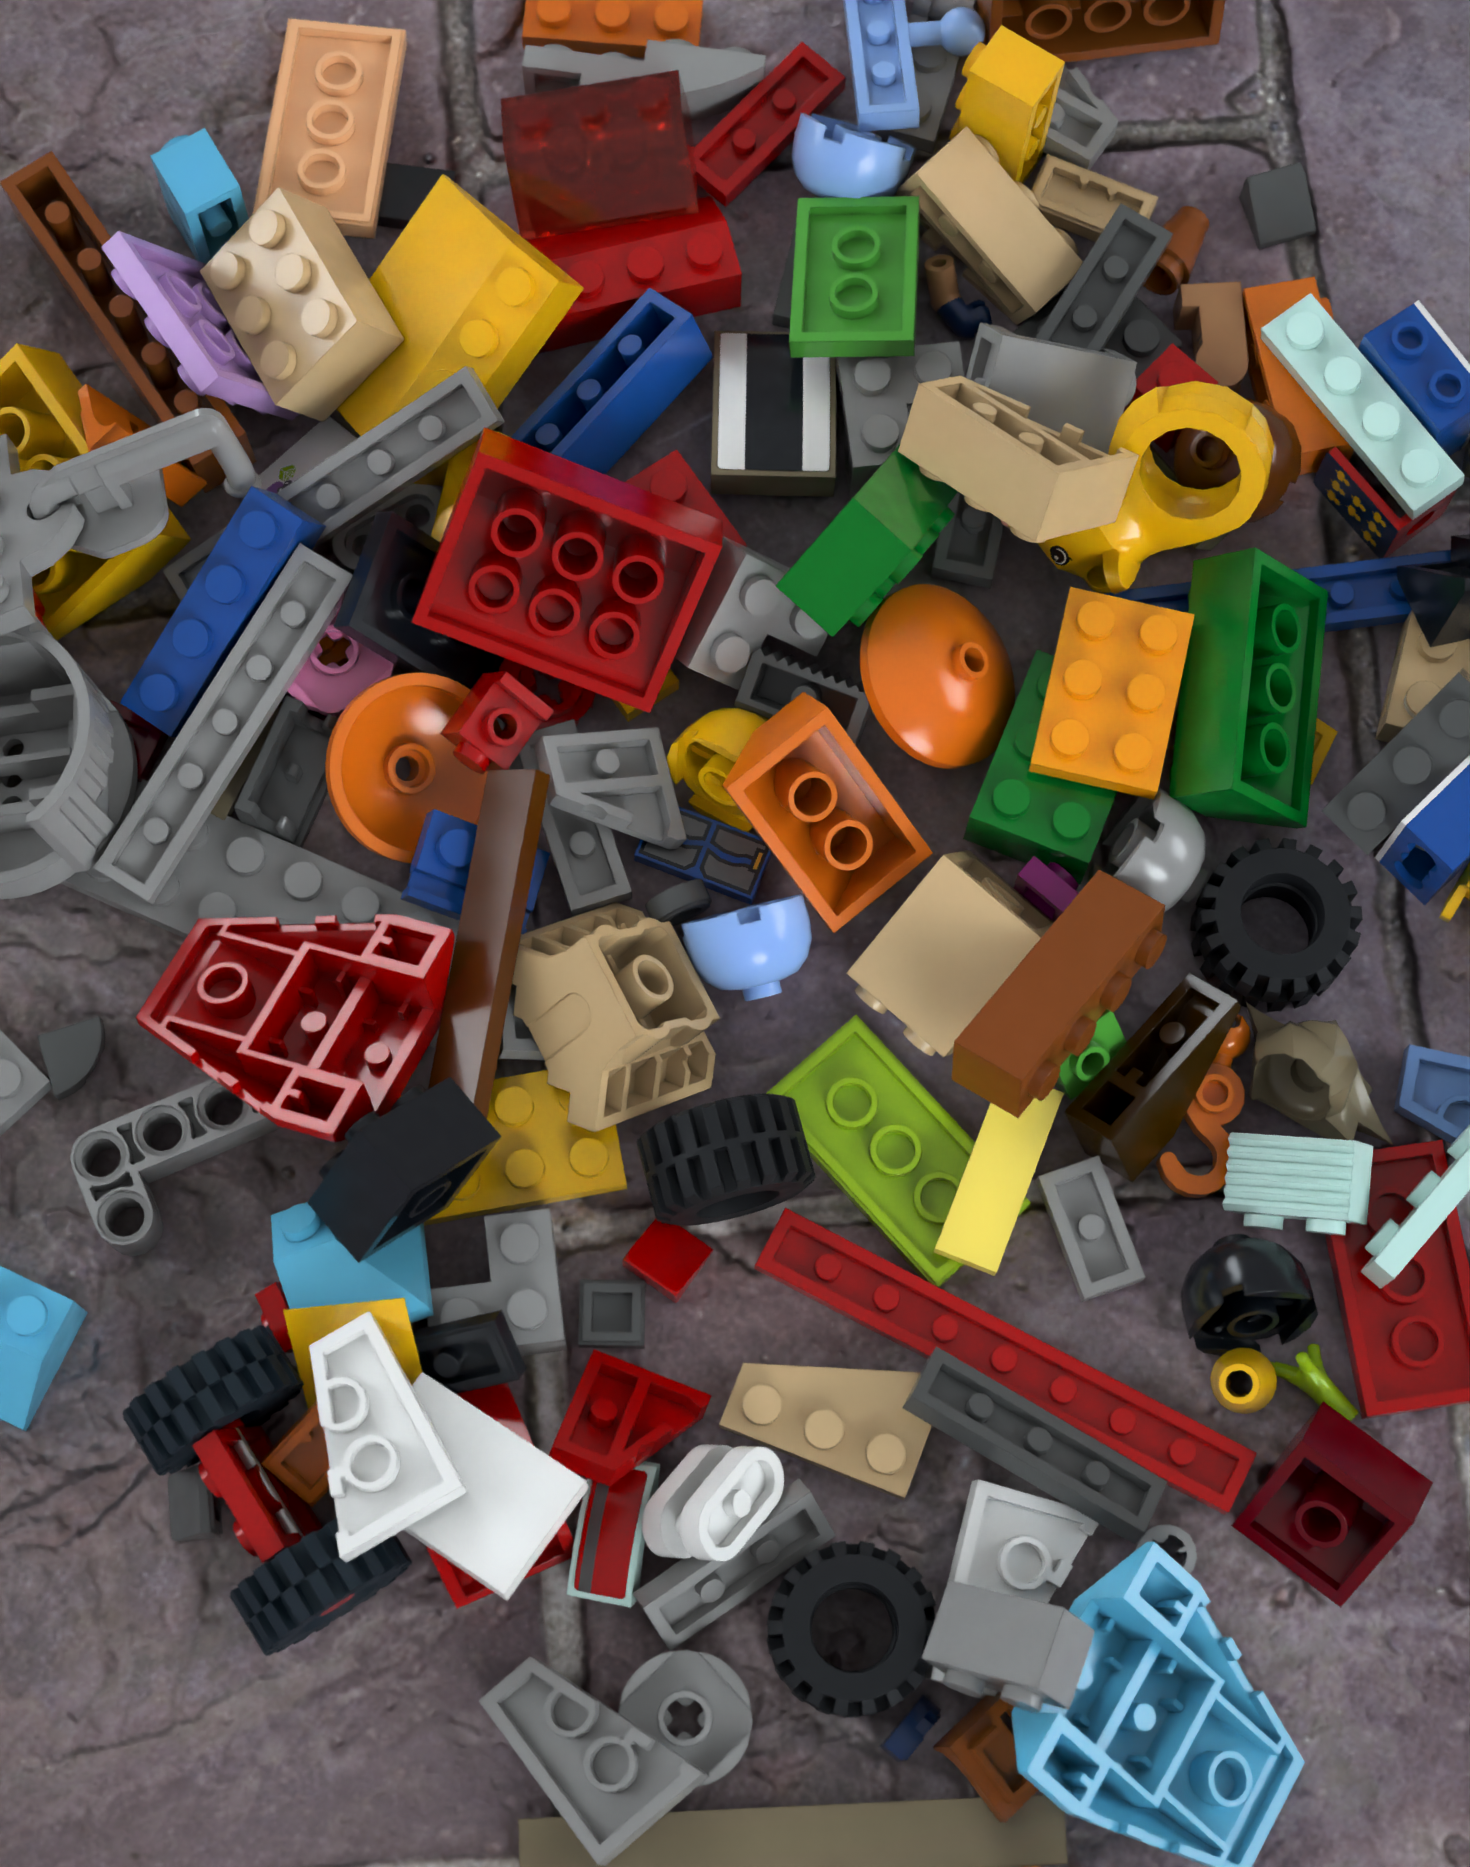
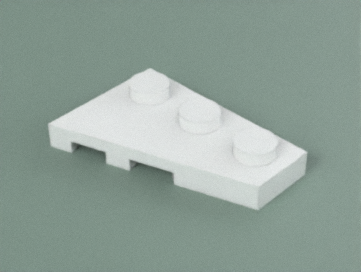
(378, 1439)
(1015, 1545)

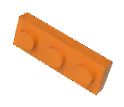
(611, 24)

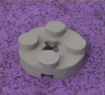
(689, 1678)

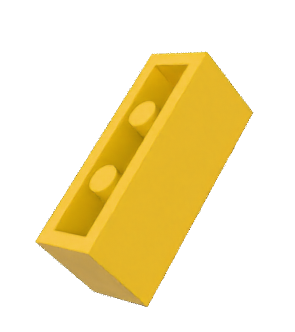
(1010, 99)

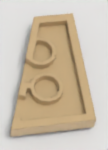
(832, 1420)

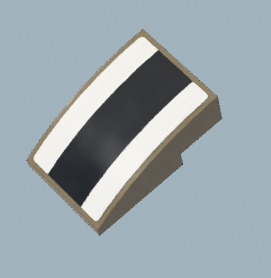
(771, 418)

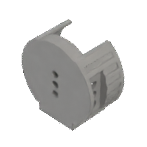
(73, 765)

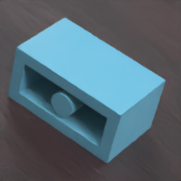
(199, 193)

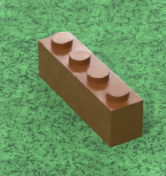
(1059, 994)

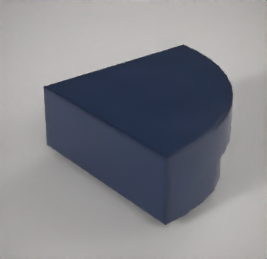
(911, 1729)

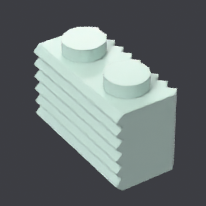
(1298, 1180)

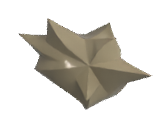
(1312, 1077)

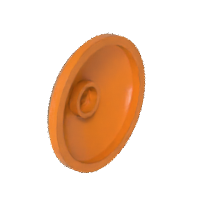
(937, 676)
(373, 732)

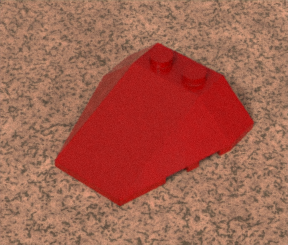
(305, 1015)

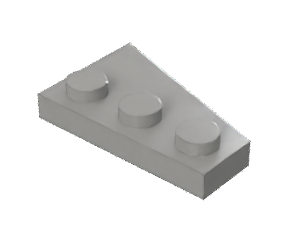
(588, 1758)

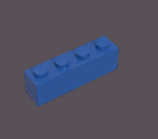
(620, 385)
(218, 607)

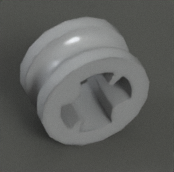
(1160, 1534)

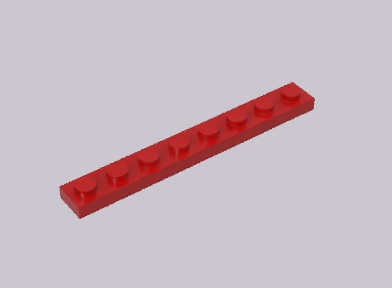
(925, 1316)

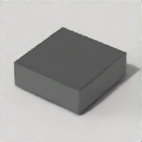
(612, 1314)

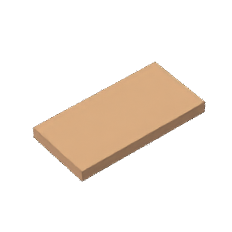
(334, 119)

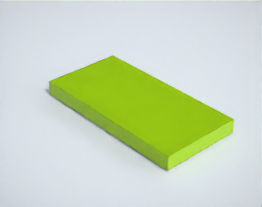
(882, 1142)

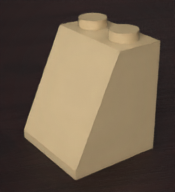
(947, 950)

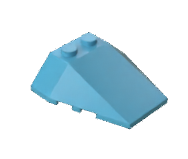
(1162, 1724)

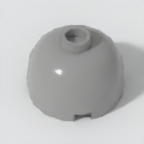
(1157, 849)

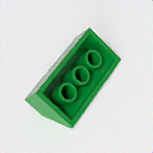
(1249, 691)

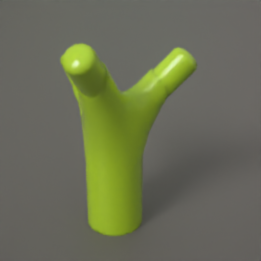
(1314, 1381)

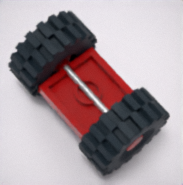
(215, 1416)

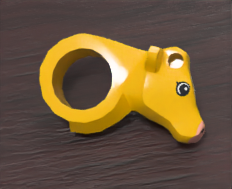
(1157, 510)

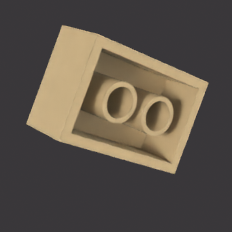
(301, 305)

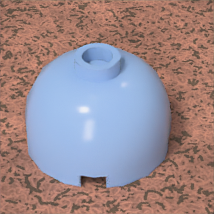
(842, 162)
(751, 946)

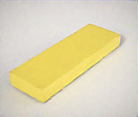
(996, 1184)

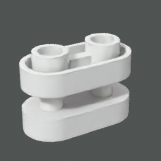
(713, 1502)

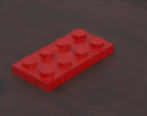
(1414, 1333)

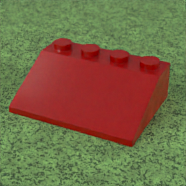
(568, 571)

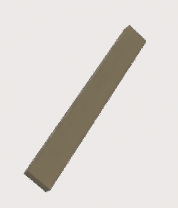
(828, 1835)

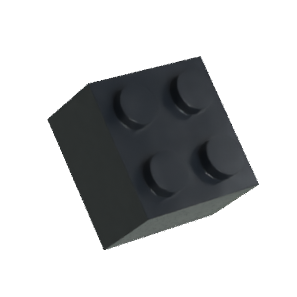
(402, 1167)

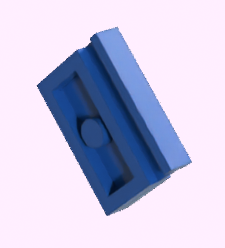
(443, 866)

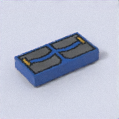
(716, 853)

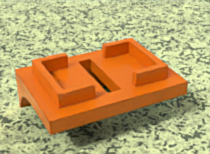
(108, 422)

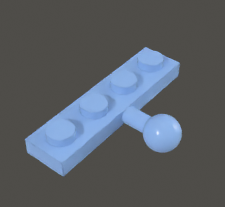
(883, 58)

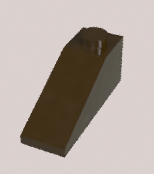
(1153, 1078)

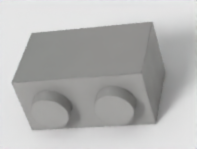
(1008, 1646)

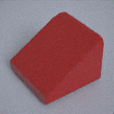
(667, 1258)

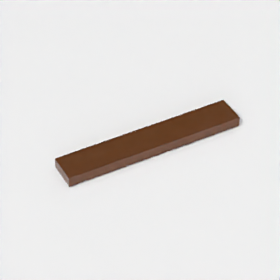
(490, 932)

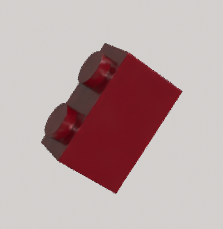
(1333, 1504)

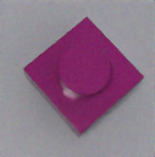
(1046, 887)

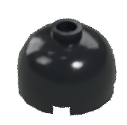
(1245, 1294)

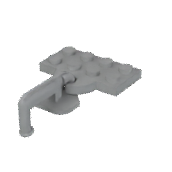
(100, 500)

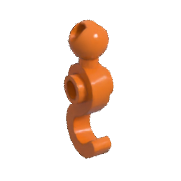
(1212, 1108)

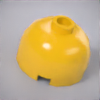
(705, 758)

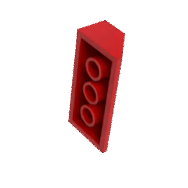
(678, 256)

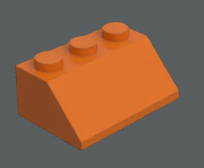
(823, 811)

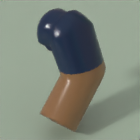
(947, 301)

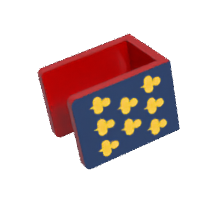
(1366, 509)

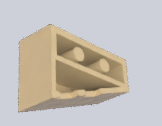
(991, 227)
(1011, 465)

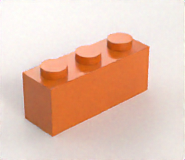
(1272, 381)

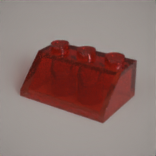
(600, 155)

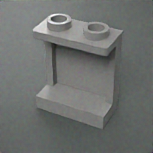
(1056, 381)

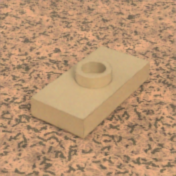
(1084, 199)

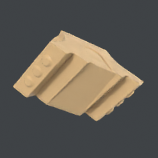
(615, 1013)

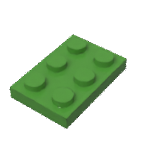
(855, 277)

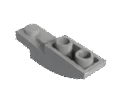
(710, 77)

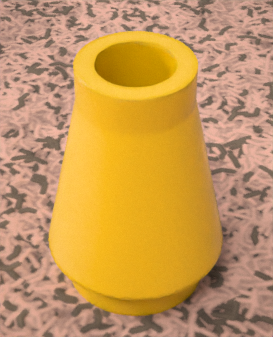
(1260, 1371)

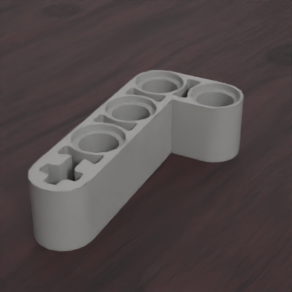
(142, 1164)

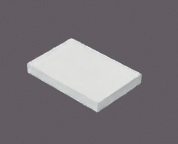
(512, 1498)

